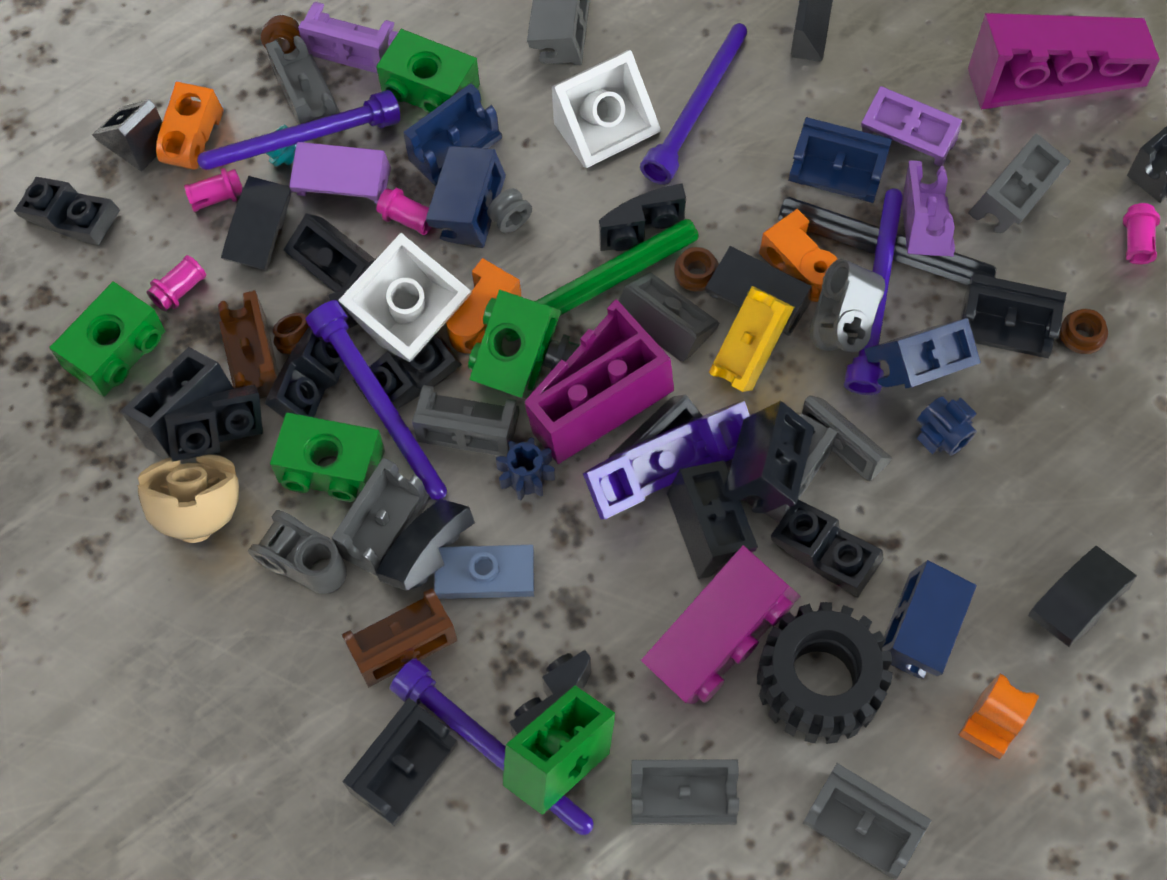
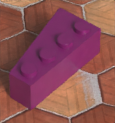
(1058, 57)

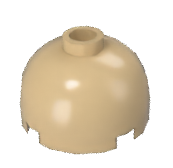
(189, 498)

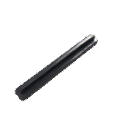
(865, 236)

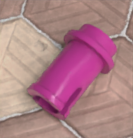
(214, 189)
(397, 207)
(1141, 233)
(175, 283)

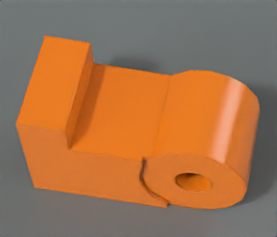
(187, 125)
(795, 253)
(466, 324)
(998, 716)

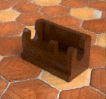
(248, 344)
(402, 636)

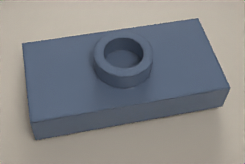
(485, 572)

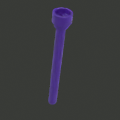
(379, 110)
(662, 161)
(330, 324)
(863, 375)
(416, 683)

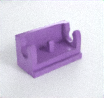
(345, 41)
(912, 124)
(339, 171)
(927, 214)

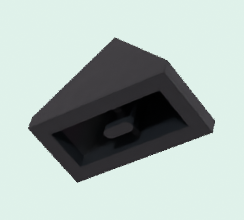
(132, 133)

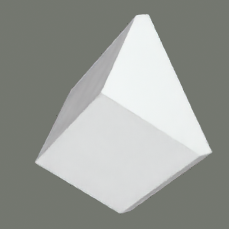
(604, 109)
(404, 298)

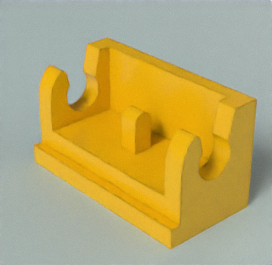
(751, 339)

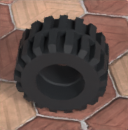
(841, 637)

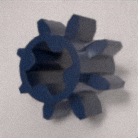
(946, 425)
(533, 459)

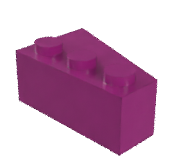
(600, 385)
(720, 627)

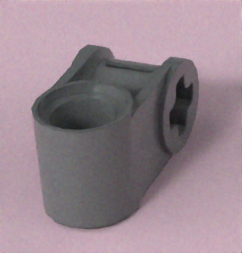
(848, 303)
(293, 548)

